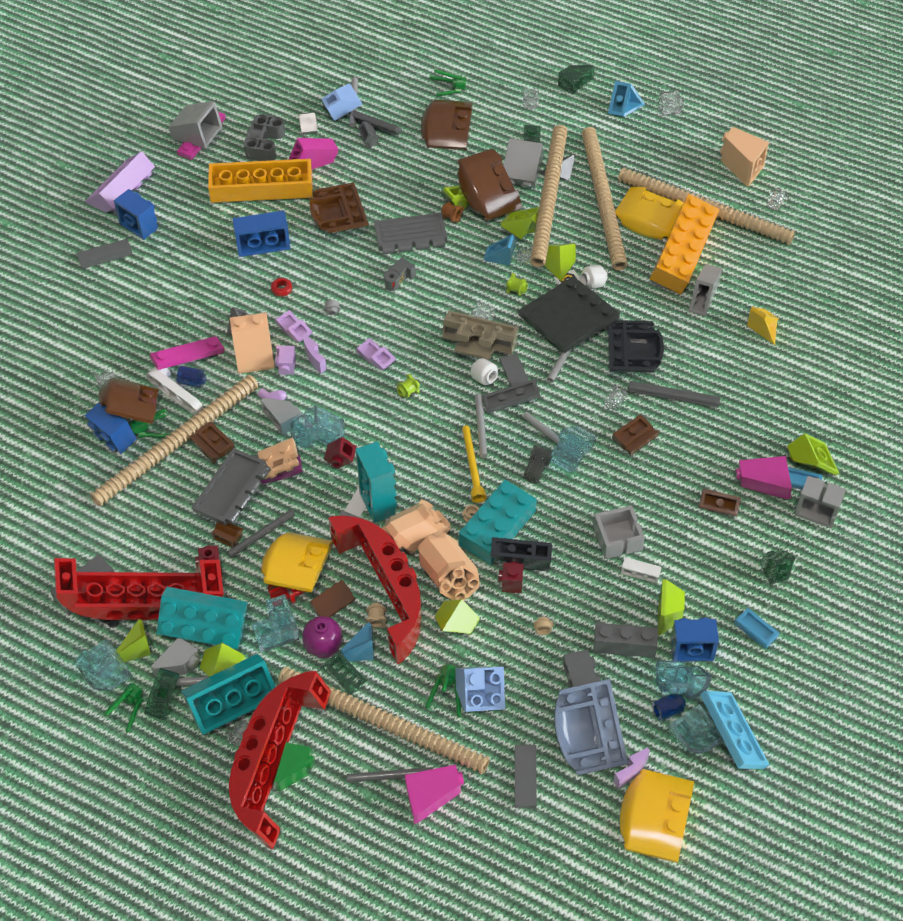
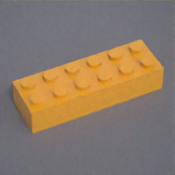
(260, 180)
(684, 244)

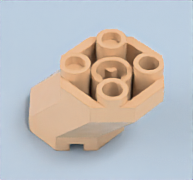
(415, 524)
(448, 566)

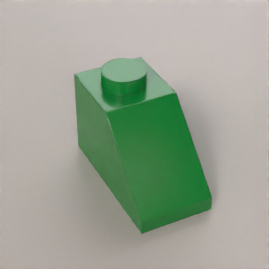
(293, 765)

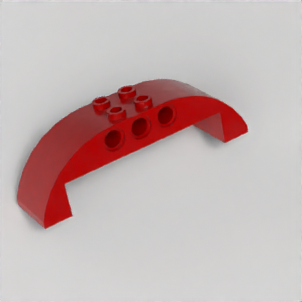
(392, 571)
(128, 593)
(263, 747)

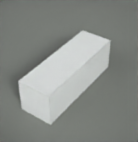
(641, 570)

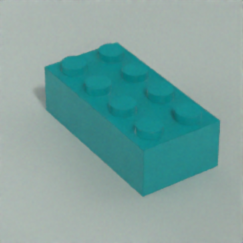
(376, 481)
(498, 517)
(201, 617)
(228, 693)

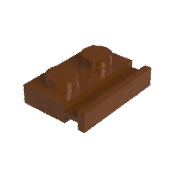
(635, 434)
(212, 442)

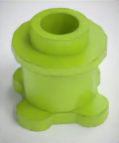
(516, 285)
(407, 387)

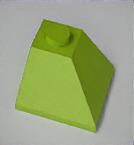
(812, 453)

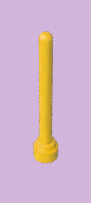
(478, 493)

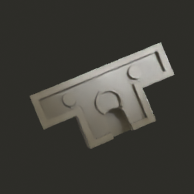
(478, 335)

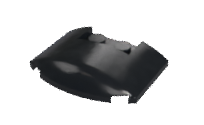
(634, 346)

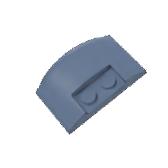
(589, 727)

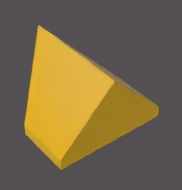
(763, 323)

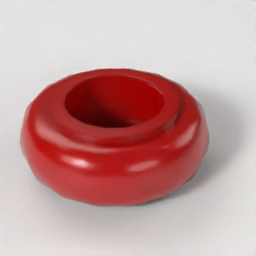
(281, 282)

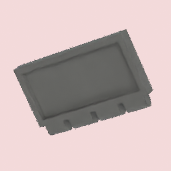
(410, 232)
(230, 487)

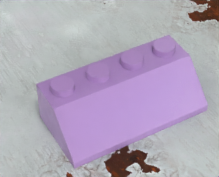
(125, 177)

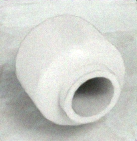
(593, 276)
(484, 371)

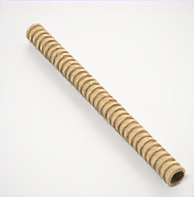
(548, 196)
(604, 199)
(724, 213)
(172, 442)
(400, 727)

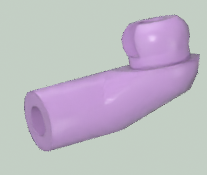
(278, 394)

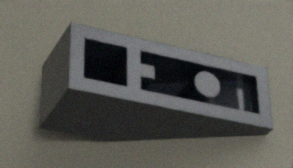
(532, 554)

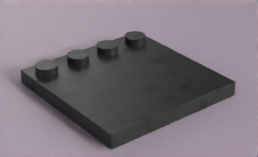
(569, 314)

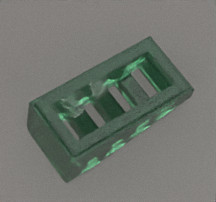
(328, 668)

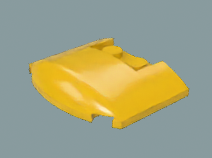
(647, 213)
(295, 561)
(655, 814)

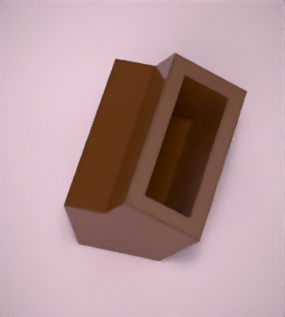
(228, 534)

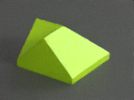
(521, 222)
(670, 606)

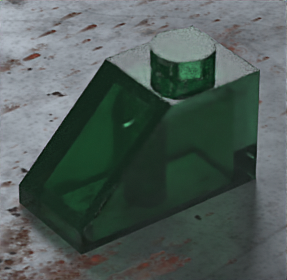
(575, 77)
(777, 566)
(161, 693)

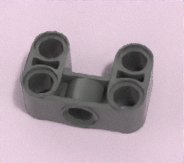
(257, 144)

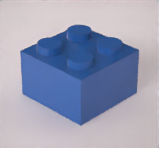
(136, 214)
(110, 428)
(694, 640)

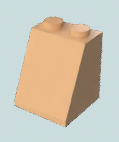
(743, 154)
(252, 343)

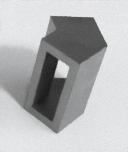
(372, 138)

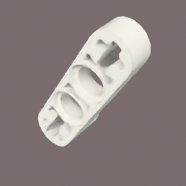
(160, 380)

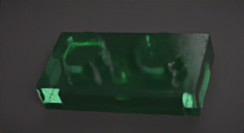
(532, 133)

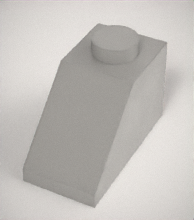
(280, 413)
(178, 658)

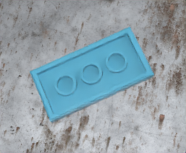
(734, 730)

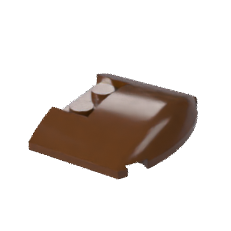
(446, 124)
(487, 185)
(337, 208)
(129, 399)

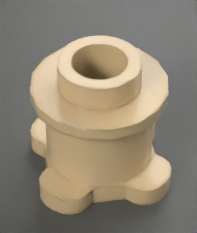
(376, 615)

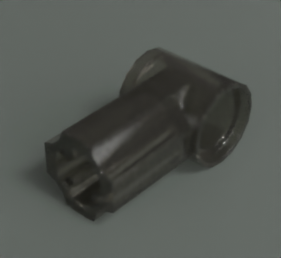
(538, 460)

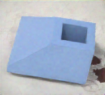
(341, 101)
(481, 688)

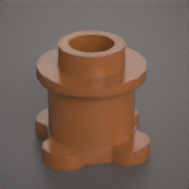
(453, 212)

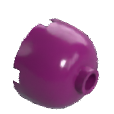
(322, 637)

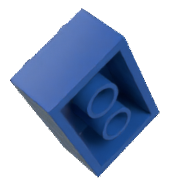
(261, 233)

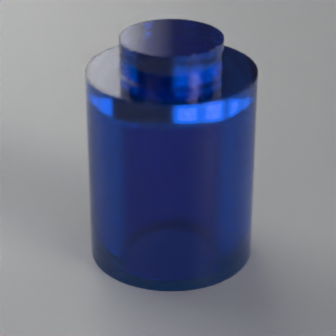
(190, 376)
(668, 706)

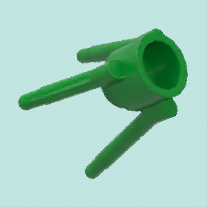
(458, 82)
(140, 427)
(447, 678)
(130, 696)

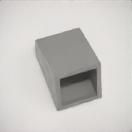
(196, 124)
(523, 162)

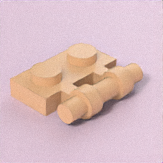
(279, 454)

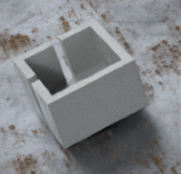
(820, 502)
(615, 532)

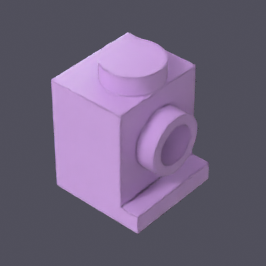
(285, 359)

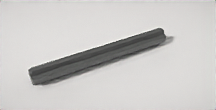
(672, 393)

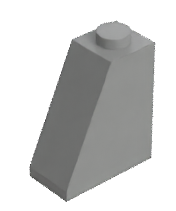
(705, 289)

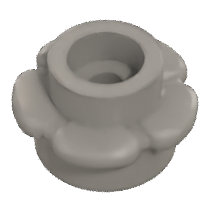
(331, 307)

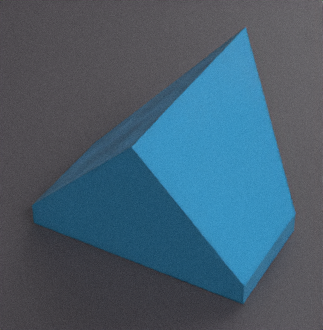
(624, 99)
(501, 251)
(360, 646)

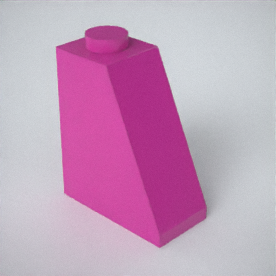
(319, 150)
(765, 476)
(432, 790)

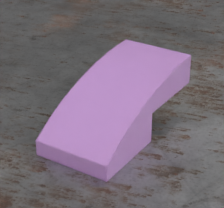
(292, 326)
(313, 355)
(375, 355)
(635, 765)

